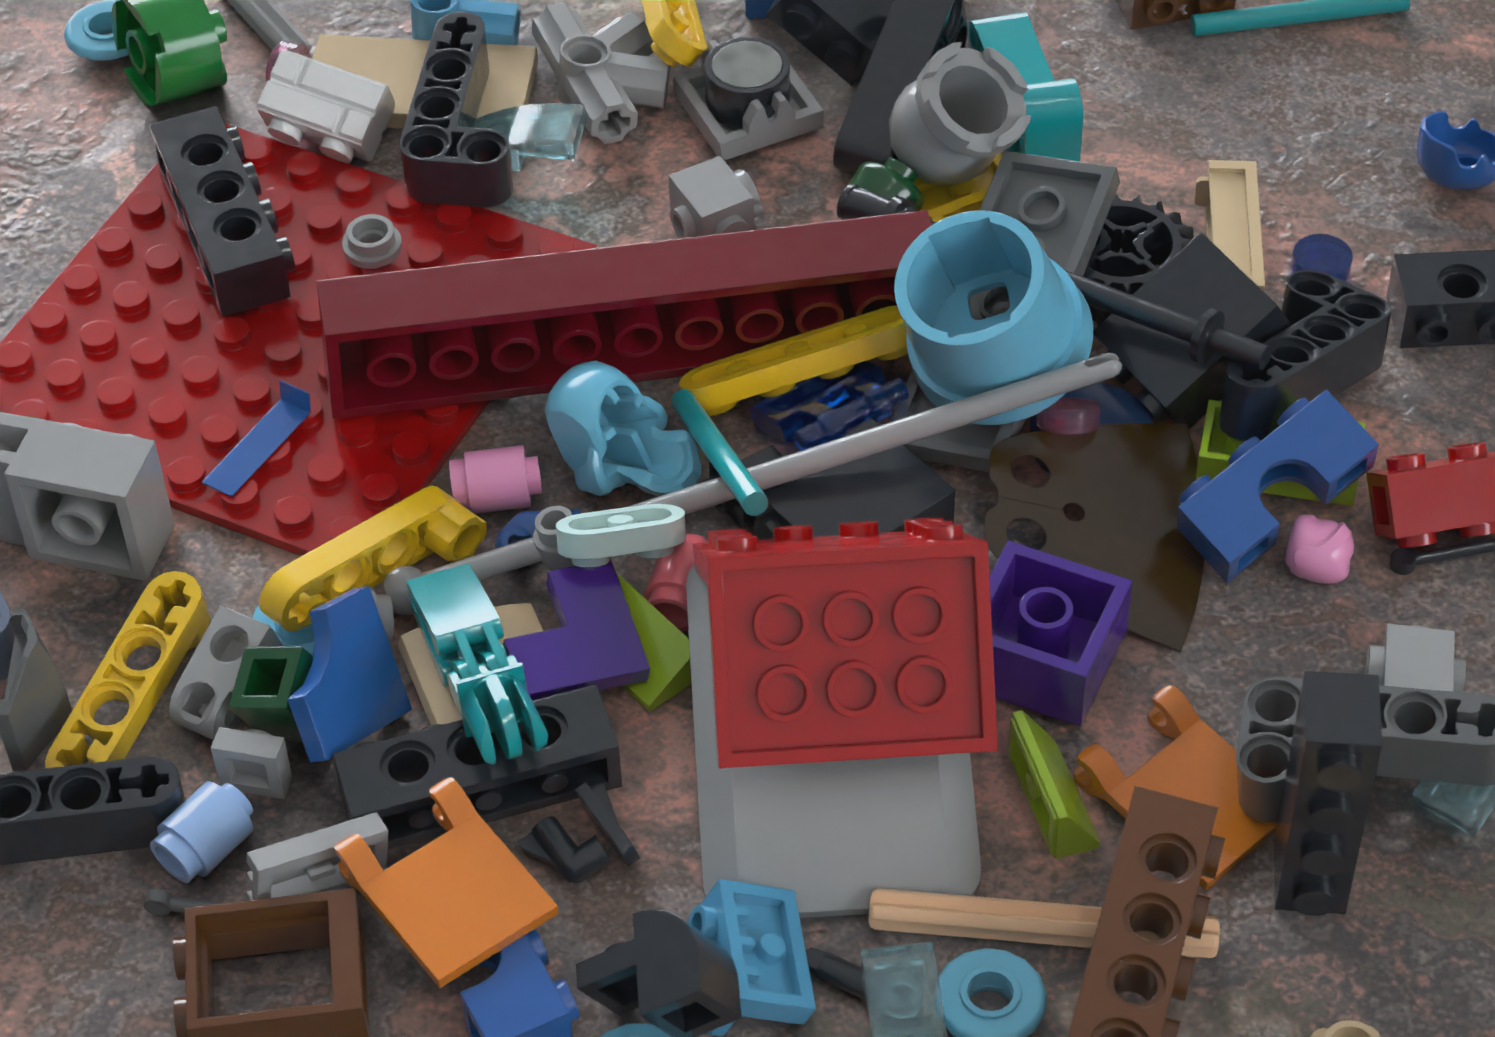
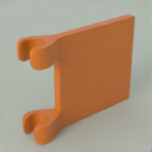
(1192, 767)
(454, 895)

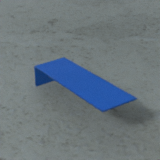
(261, 440)

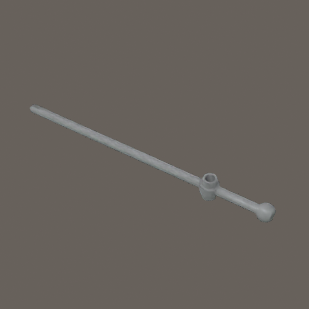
(784, 469)

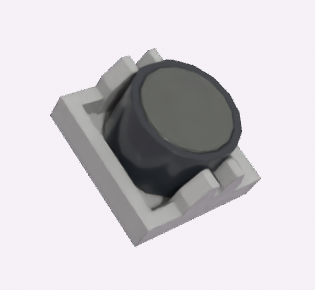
(746, 96)

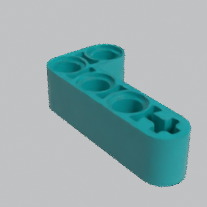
(1053, 104)

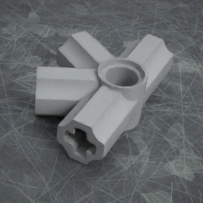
(603, 70)

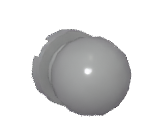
(958, 115)

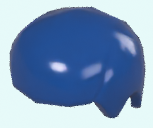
(1456, 155)

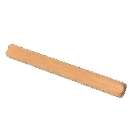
(1007, 920)

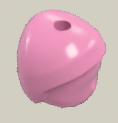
(1319, 549)

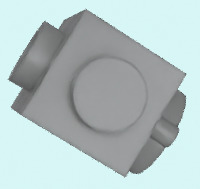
(712, 200)
(1417, 659)

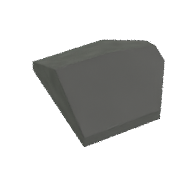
(34, 696)

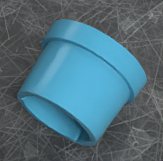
(965, 356)

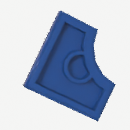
(351, 680)

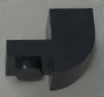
(669, 973)

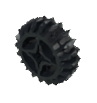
(1132, 244)

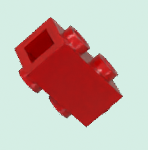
(1423, 497)

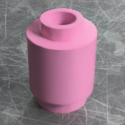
(495, 479)

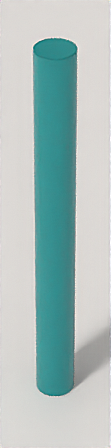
(1290, 14)
(719, 453)

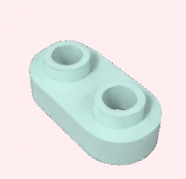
(642, 529)

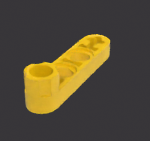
(368, 552)
(166, 616)

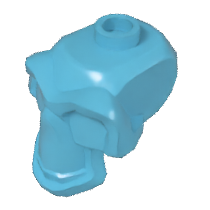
(617, 434)

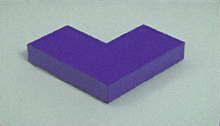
(594, 640)

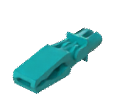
(465, 647)

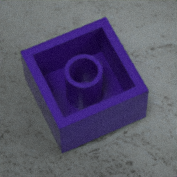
(1054, 630)

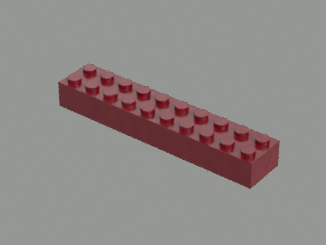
(638, 307)

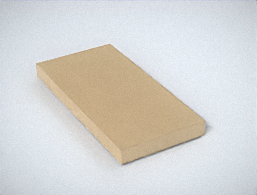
(401, 60)

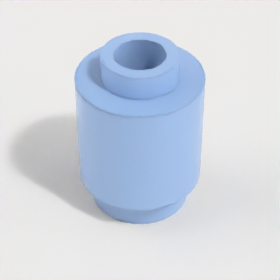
(203, 831)

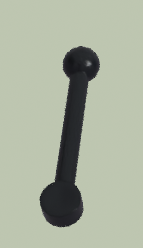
(1405, 560)

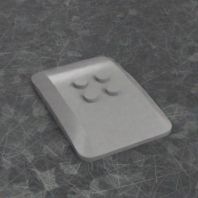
(828, 825)

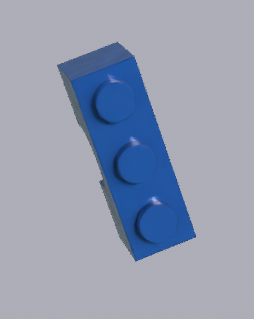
(1312, 446)
(519, 995)

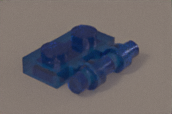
(828, 408)

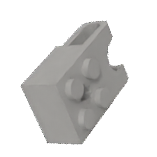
(82, 496)

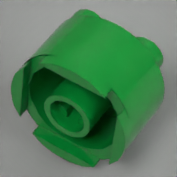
(170, 47)

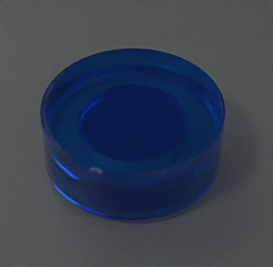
(1322, 254)

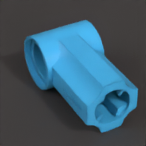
(500, 18)

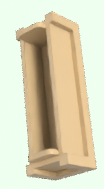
(1234, 214)

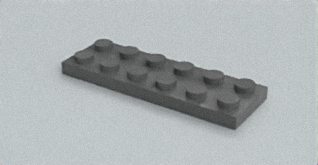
(1065, 211)

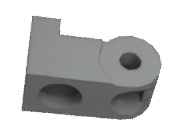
(209, 678)

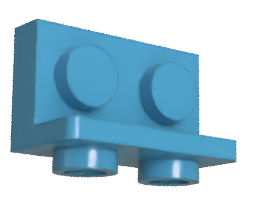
(767, 945)

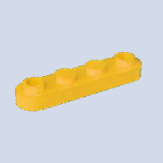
(675, 31)
(779, 365)

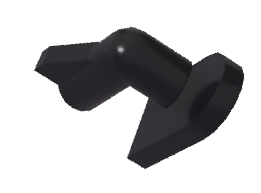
(574, 863)

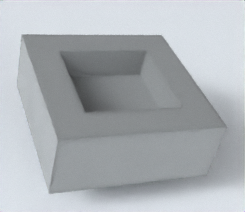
(252, 761)

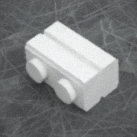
(325, 107)

